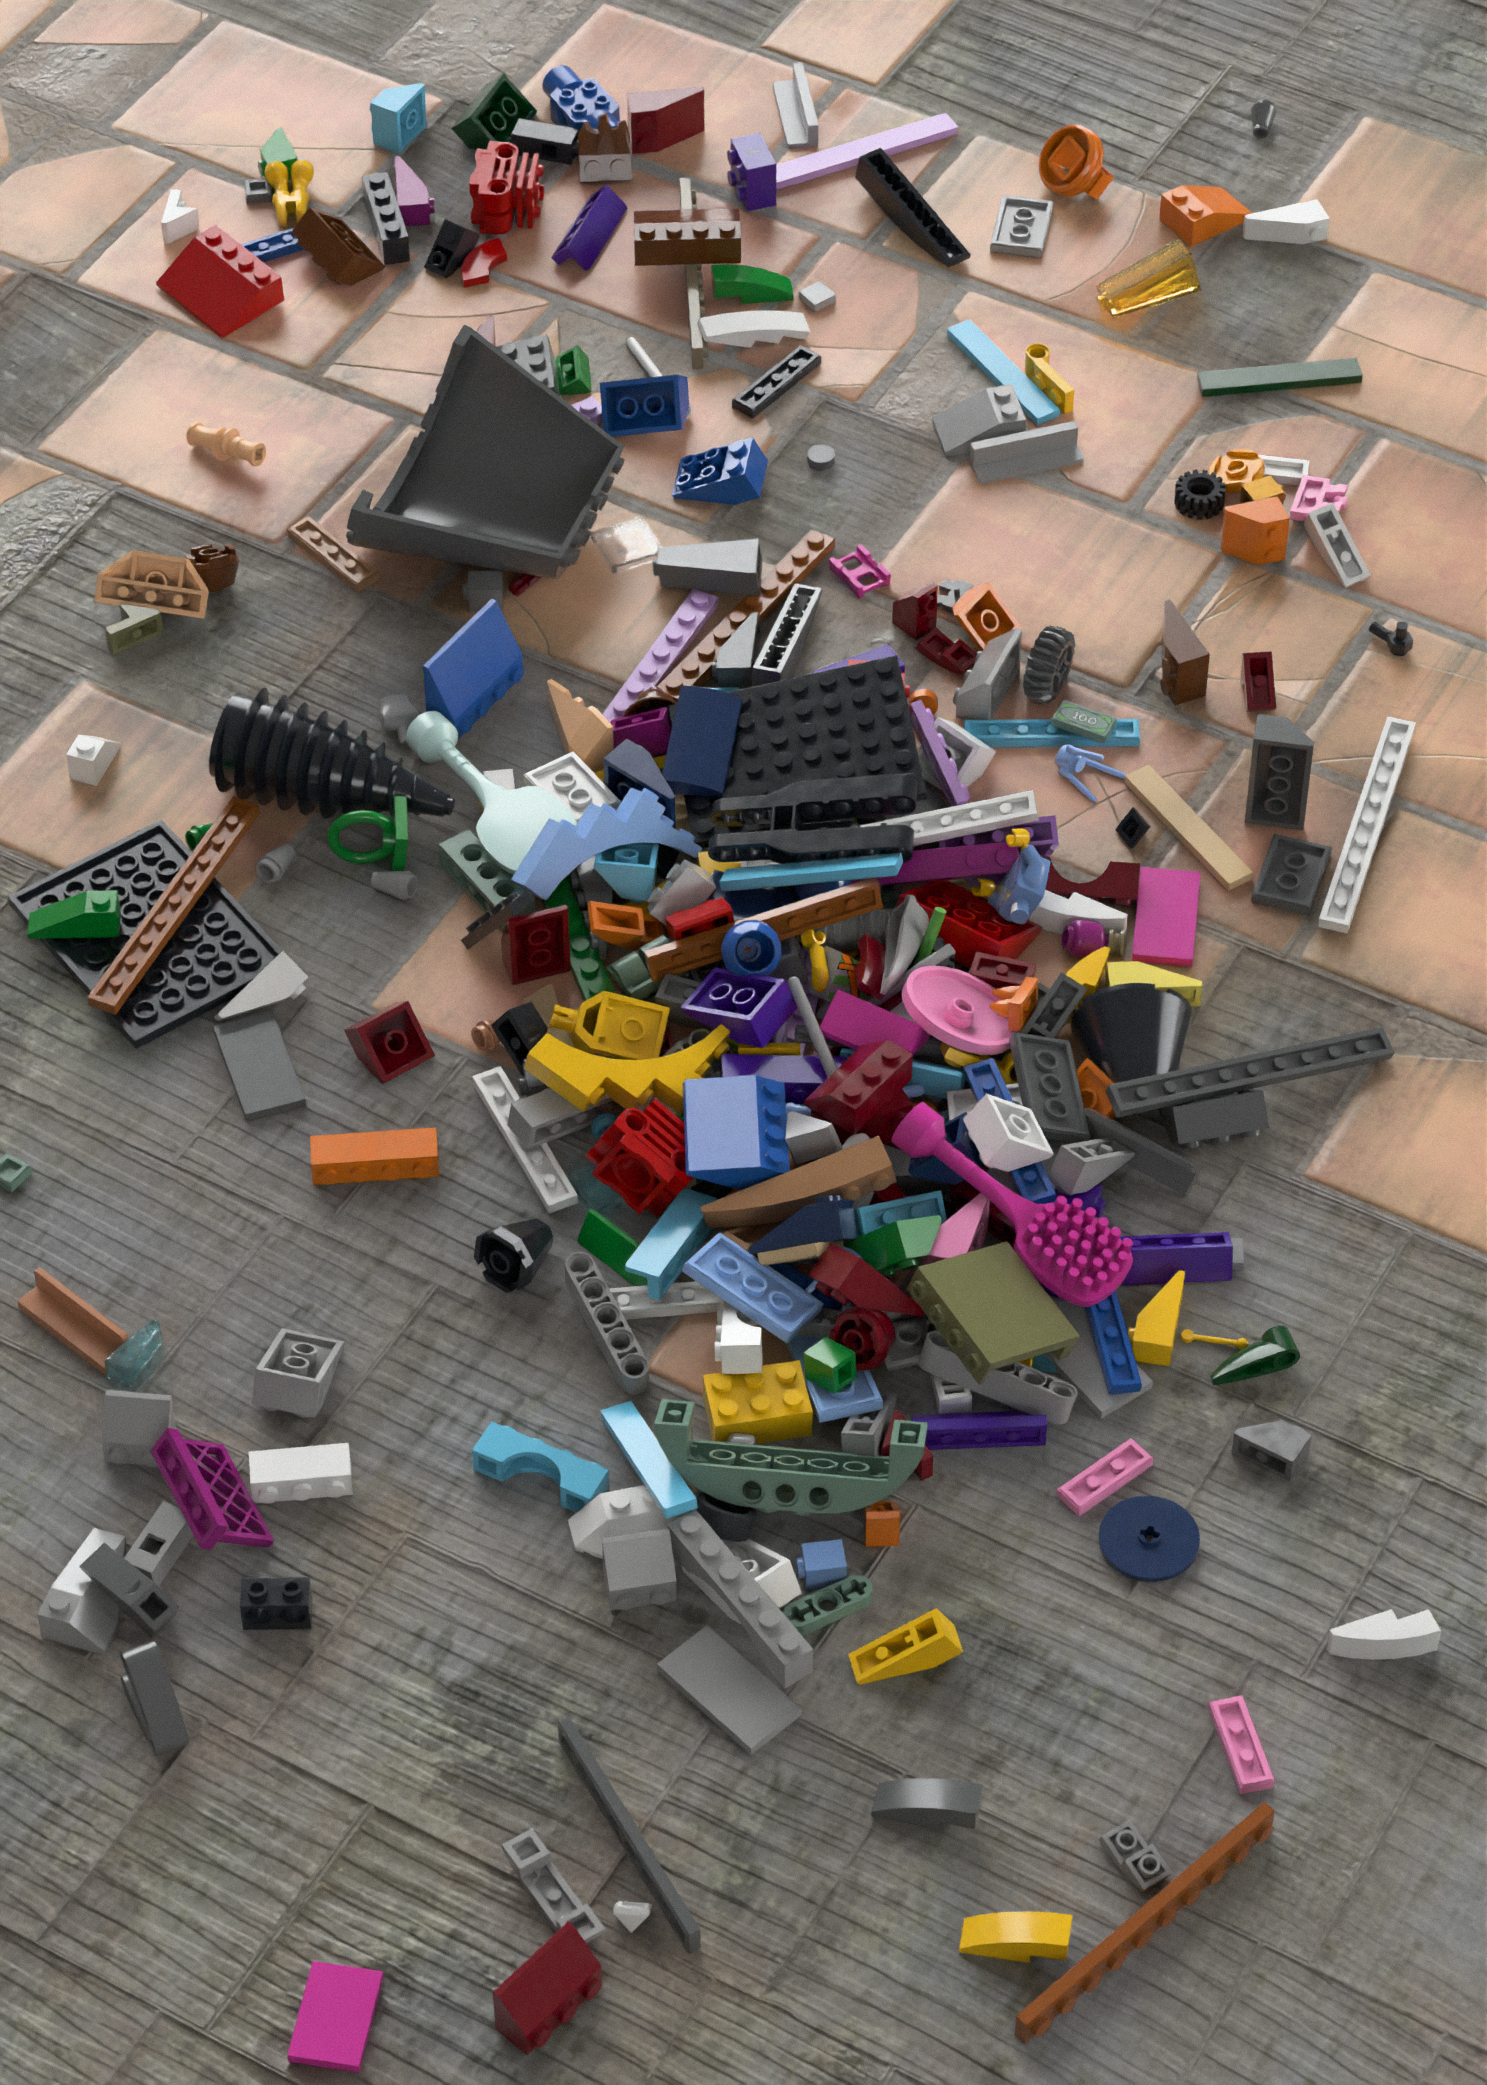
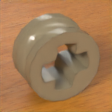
(1116, 942)

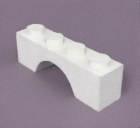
(737, 1341)

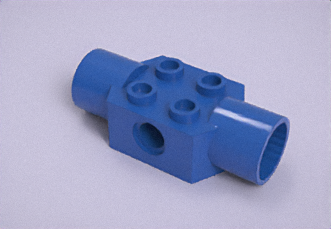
(577, 99)

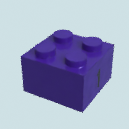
(752, 172)

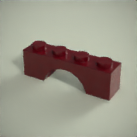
(1117, 882)

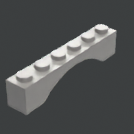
(774, 1636)

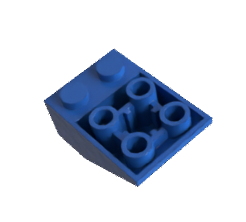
(722, 474)

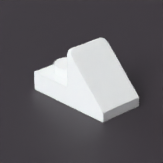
(178, 218)

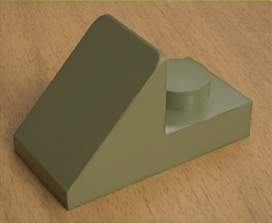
(135, 627)

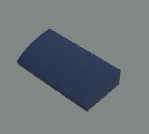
(701, 741)

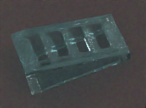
(131, 1357)

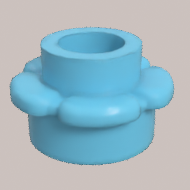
(601, 1124)

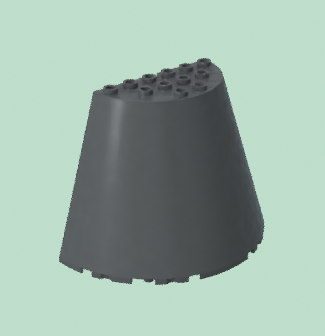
(498, 474)

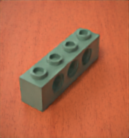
(478, 873)

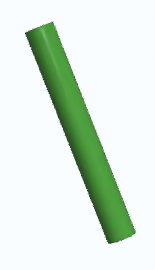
(931, 934)

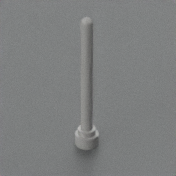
(812, 1025)

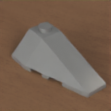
(76, 1607)

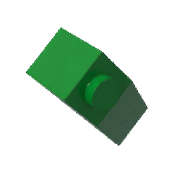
(80, 916)

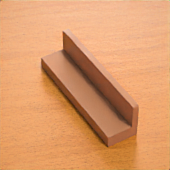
(71, 1320)

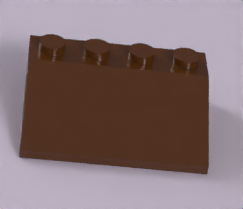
(687, 237)

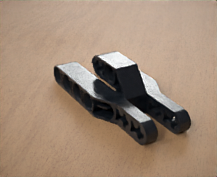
(813, 801)

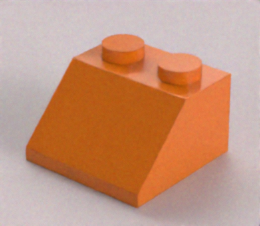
(1256, 531)

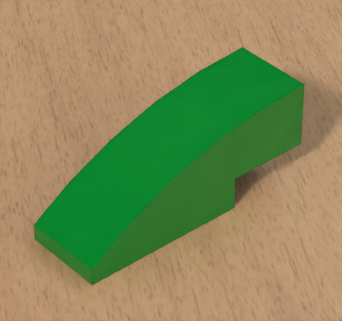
(750, 284)

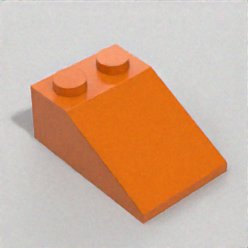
(1200, 212)

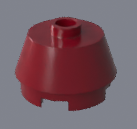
(866, 1333)

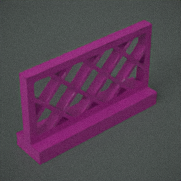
(199, 1500)

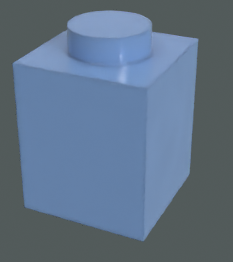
(821, 1564)

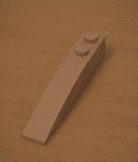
(844, 1173)

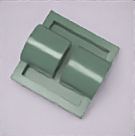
(632, 972)

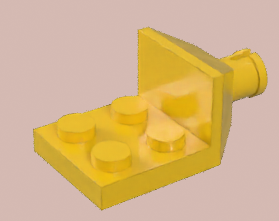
(614, 1026)

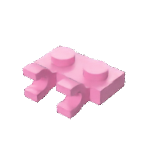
(1313, 494)

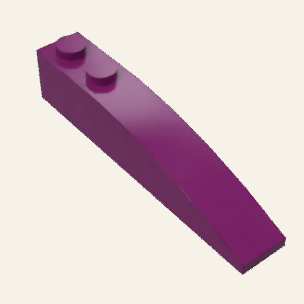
(953, 864)

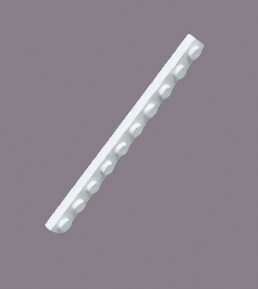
(959, 820)
(1366, 825)

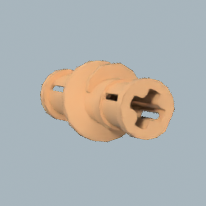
(226, 443)

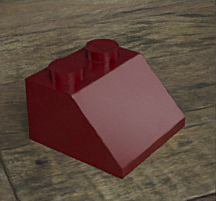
(390, 1041)

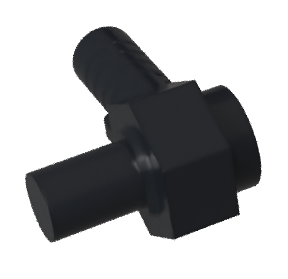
(1398, 641)

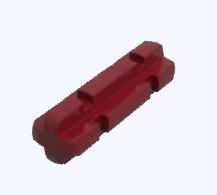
(522, 583)

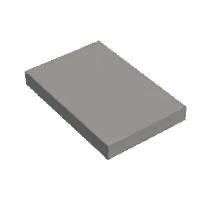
(1022, 226)

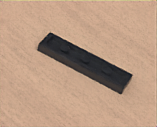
(776, 381)

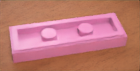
(1105, 1477)
(1241, 1745)

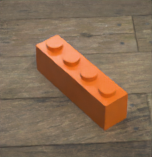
(374, 1156)

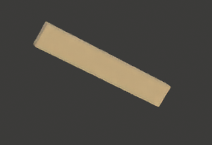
(1188, 827)

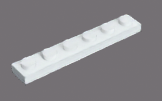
(538, 1162)

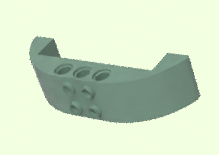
(783, 1476)

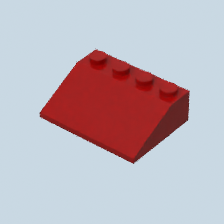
(221, 282)
(972, 923)

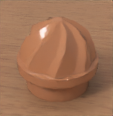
(484, 1035)

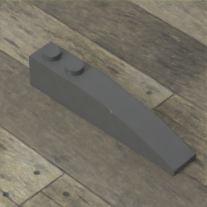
(787, 636)

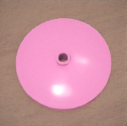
(956, 1009)

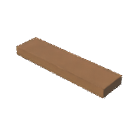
(333, 554)

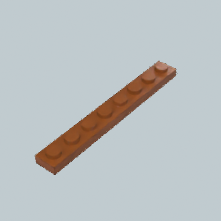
(785, 921)

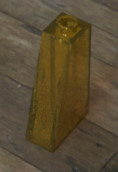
(1150, 281)

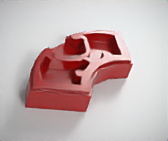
(481, 261)

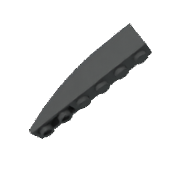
(591, 887)

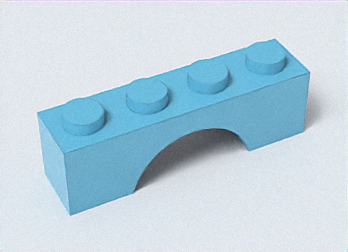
(505, 1453)

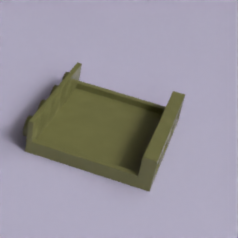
(991, 1309)

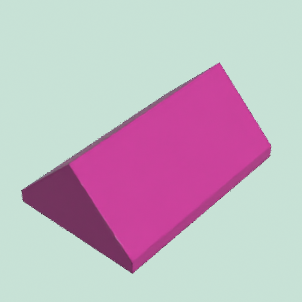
(862, 1023)

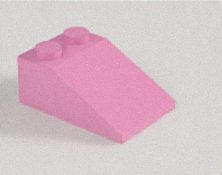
(962, 1231)

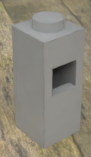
(160, 1543)

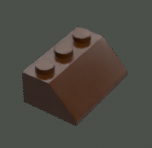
(336, 247)

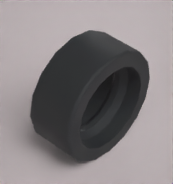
(726, 1519)

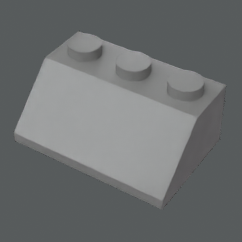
(990, 678)

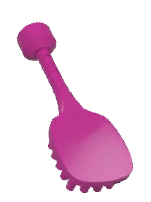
(1055, 1240)

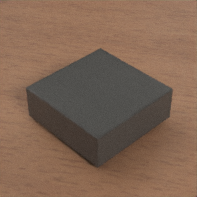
(257, 191)

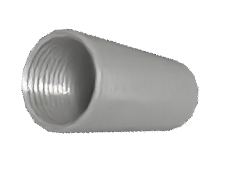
(846, 933)

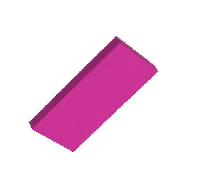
(1166, 916)

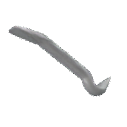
(932, 960)

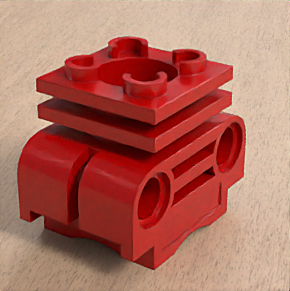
(502, 188)
(643, 1157)

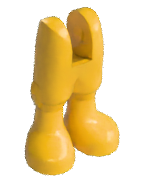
(285, 202)

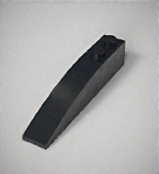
(908, 208)

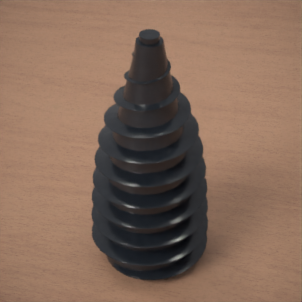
(307, 761)

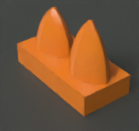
(1016, 1003)

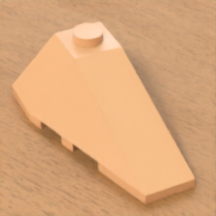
(579, 727)

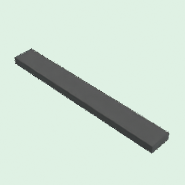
(629, 1836)

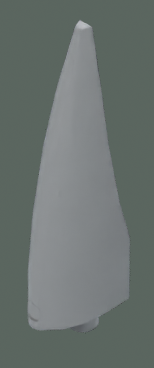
(903, 938)

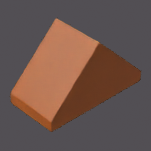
(882, 1524)

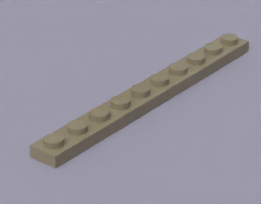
(694, 280)

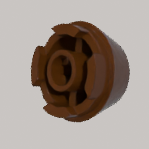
(215, 565)

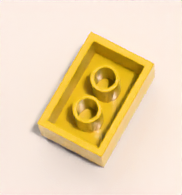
(762, 1404)

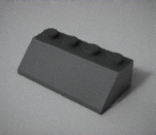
(1279, 774)

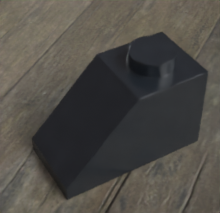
(520, 1031)

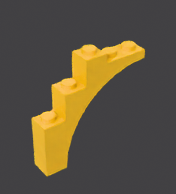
(631, 1083)

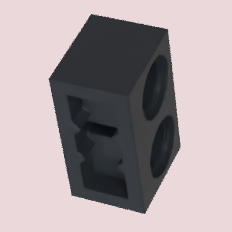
(276, 1603)

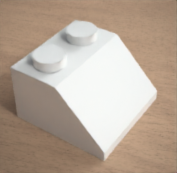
(965, 749)
(1006, 1134)

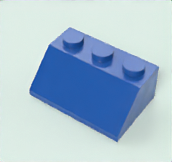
(644, 405)

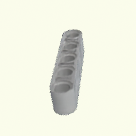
(611, 1335)
(1011, 1384)

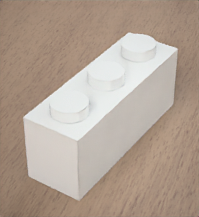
(300, 1473)

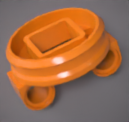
(1079, 152)

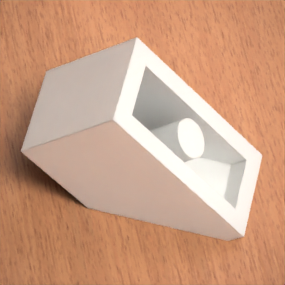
(90, 758)

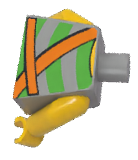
(830, 971)

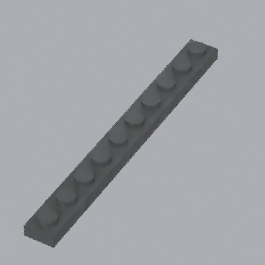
(1249, 1072)

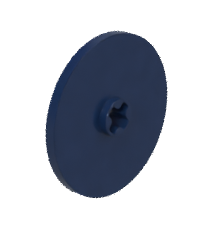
(1173, 1541)

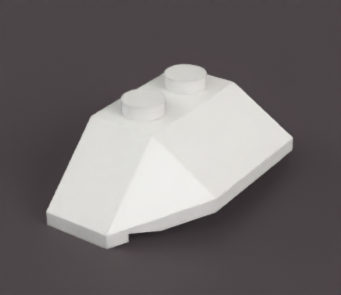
(613, 1515)

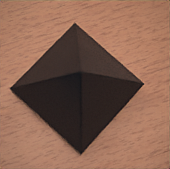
(1132, 828)

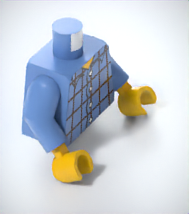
(1023, 884)

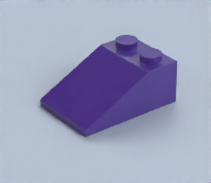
(745, 1004)

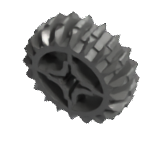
(1049, 664)

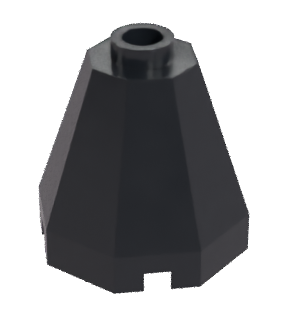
(513, 1253)

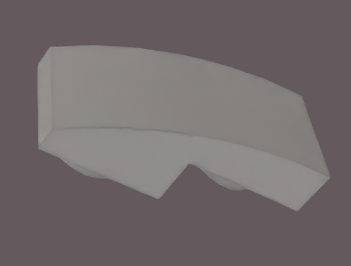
(1134, 1857)

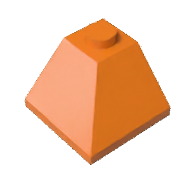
(983, 615)

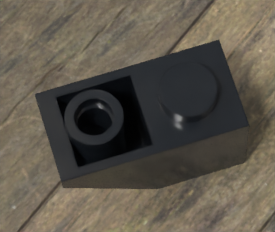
(451, 248)

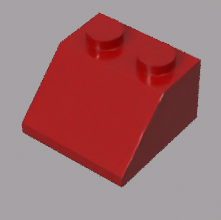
(699, 919)

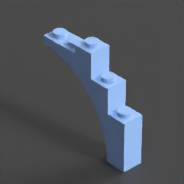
(565, 846)

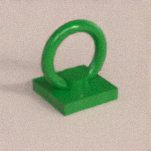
(393, 836)

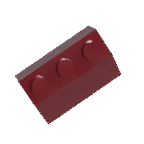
(862, 1085)
(546, 1989)

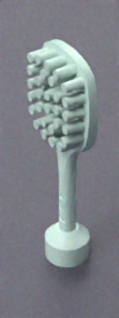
(509, 816)

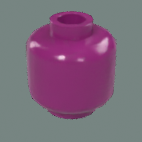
(1083, 938)

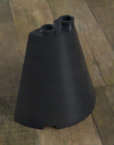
(1132, 1030)

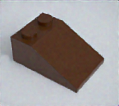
(1183, 659)

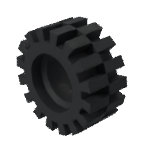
(1198, 505)

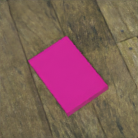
(335, 2016)

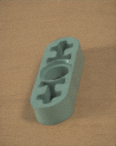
(837, 1593)

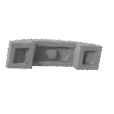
(547, 1886)

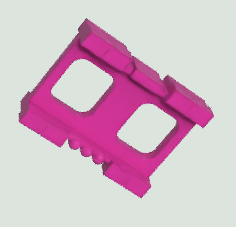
(867, 567)

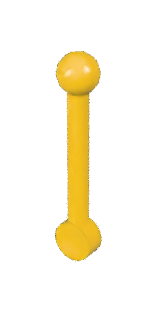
(1188, 1336)

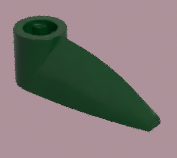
(1269, 1355)

